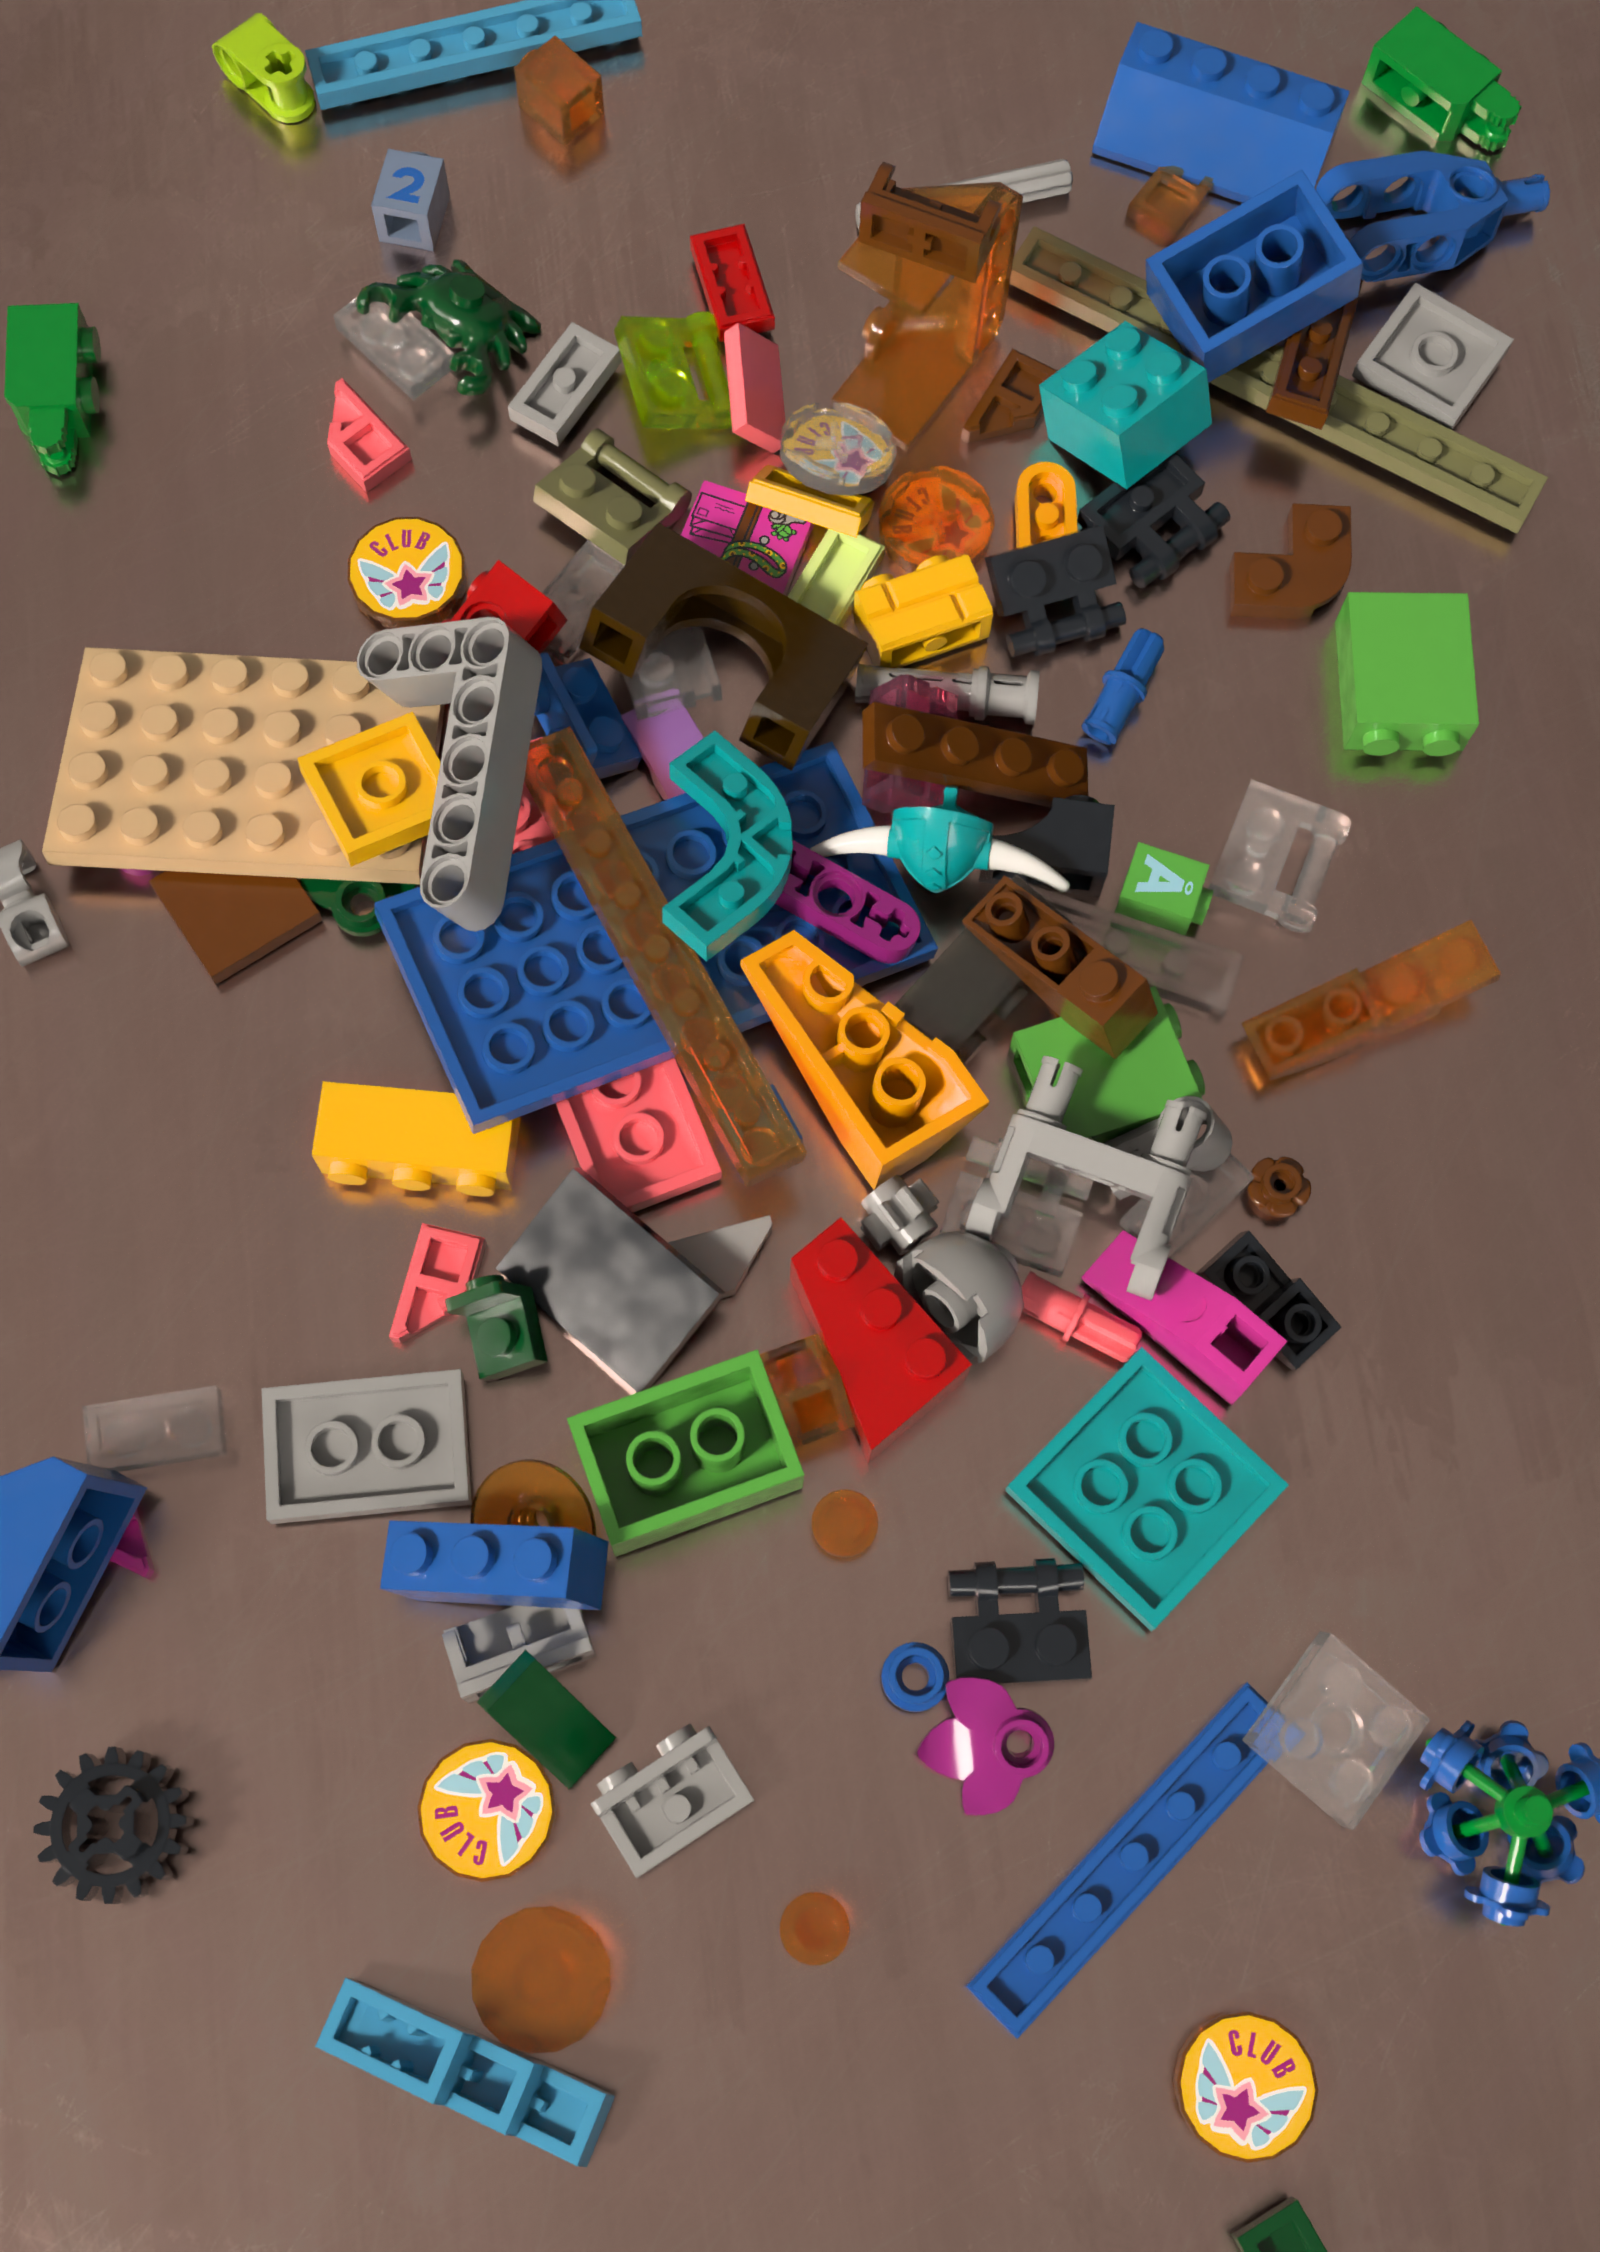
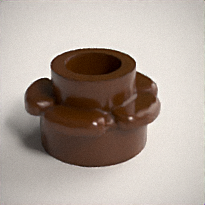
(1277, 1202)

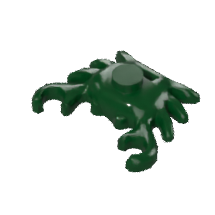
(464, 314)

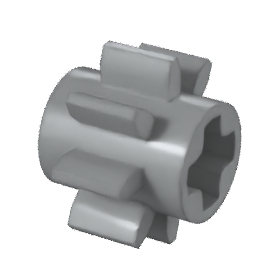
(899, 1214)

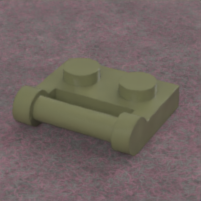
(600, 507)

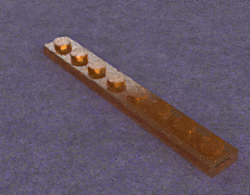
(659, 962)

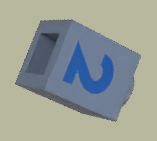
(410, 199)

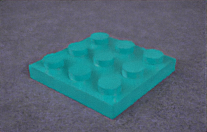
(1146, 1488)

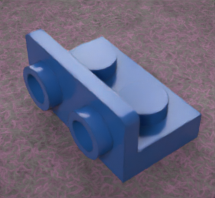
(578, 699)

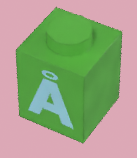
(1165, 889)

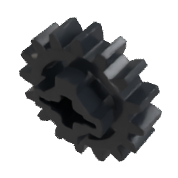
(91, 1806)

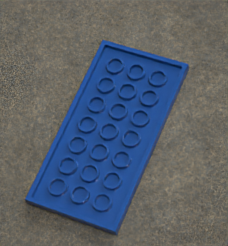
(542, 994)

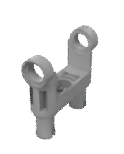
(1043, 1137)

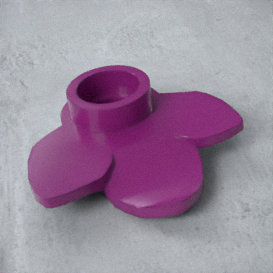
(975, 1744)

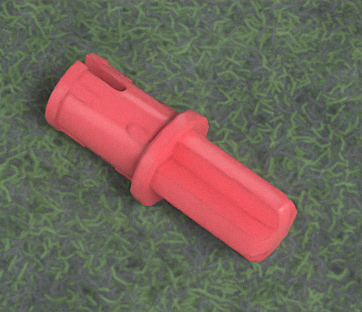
(1079, 1318)

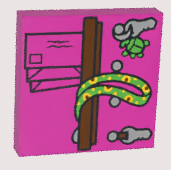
(748, 535)

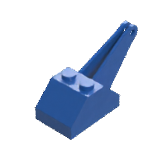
(54, 1546)

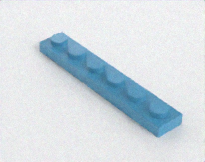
(463, 46)

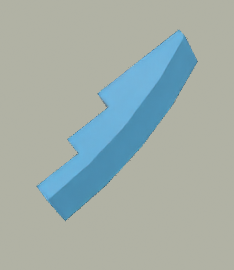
(465, 2072)

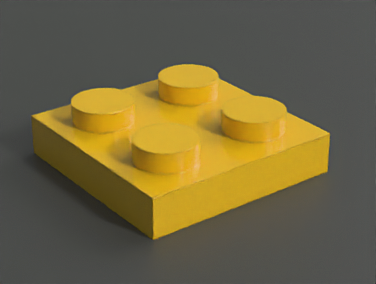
(375, 787)

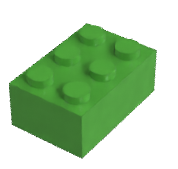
(686, 1452)

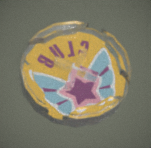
(837, 449)

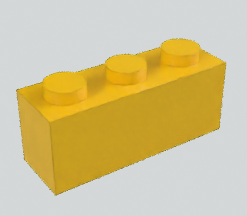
(409, 1139)

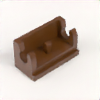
(926, 228)

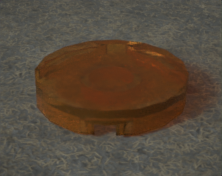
(541, 1979)

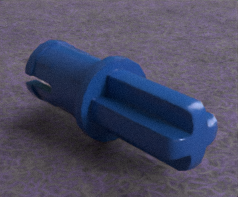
(1124, 687)

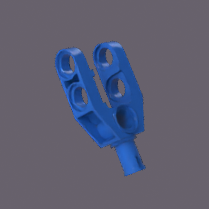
(1455, 191)

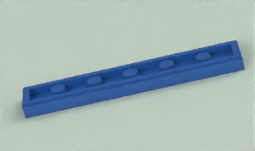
(1122, 1867)

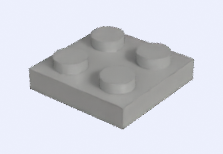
(1432, 357)

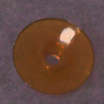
(523, 1486)

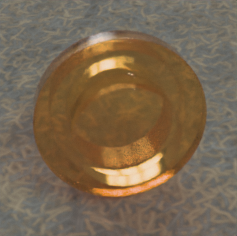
(844, 1523)
(814, 1928)

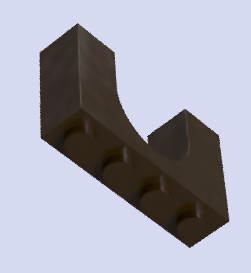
(682, 585)

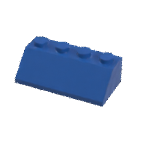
(1216, 115)

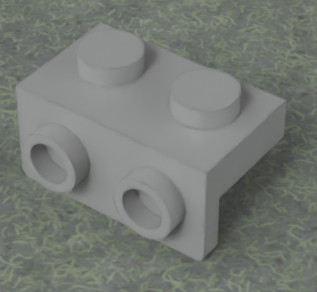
(671, 1799)

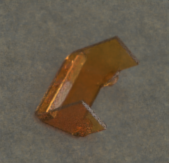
(934, 321)

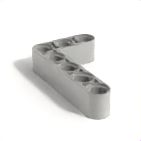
(493, 695)

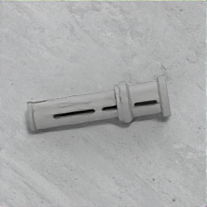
(978, 693)

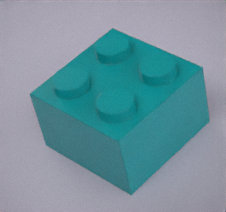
(1126, 404)

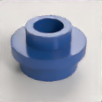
(934, 1666)

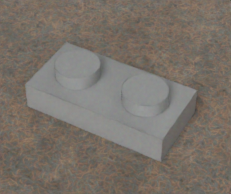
(564, 384)

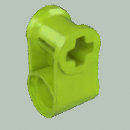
(266, 68)

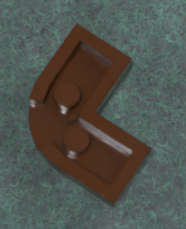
(1303, 579)

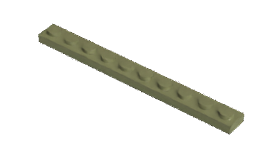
(1357, 416)

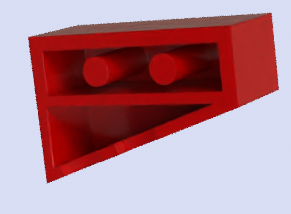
(879, 1337)

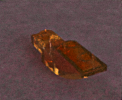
(1371, 1004)

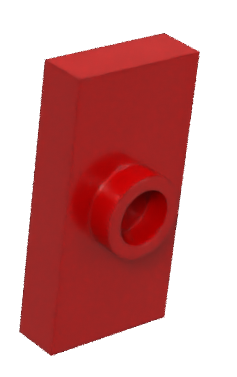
(732, 280)

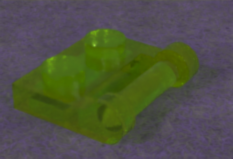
(661, 374)

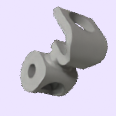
(27, 919)

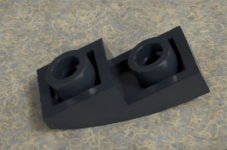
(1283, 1303)

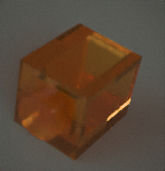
(559, 90)
(808, 1390)

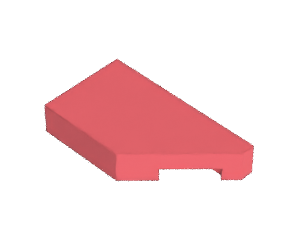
(363, 440)
(437, 1271)

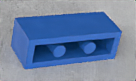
(495, 1564)

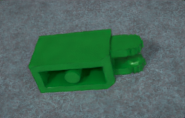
(1441, 83)
(52, 379)

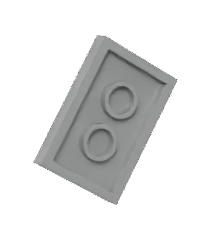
(365, 1446)

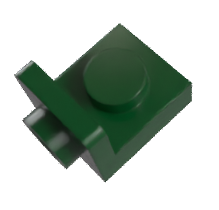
(500, 1325)

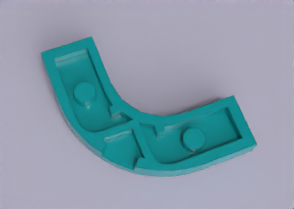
(757, 851)

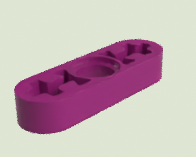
(842, 926)

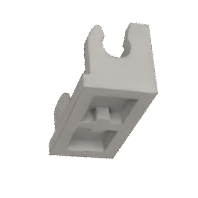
(489, 1645)

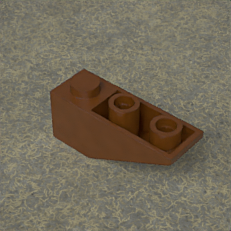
(1064, 967)

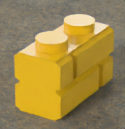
(922, 611)

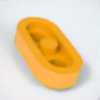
(1046, 520)

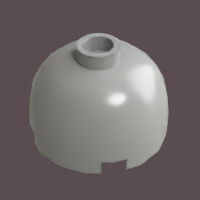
(965, 1289)

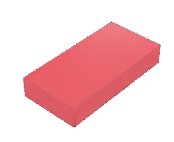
(754, 387)

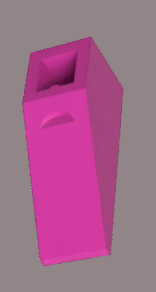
(1190, 1320)

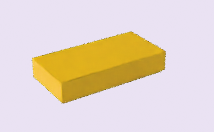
(785, 494)

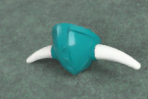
(942, 846)

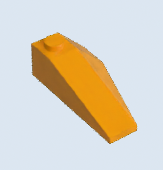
(871, 1071)

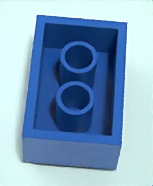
(1254, 276)

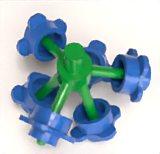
(1539, 1843)

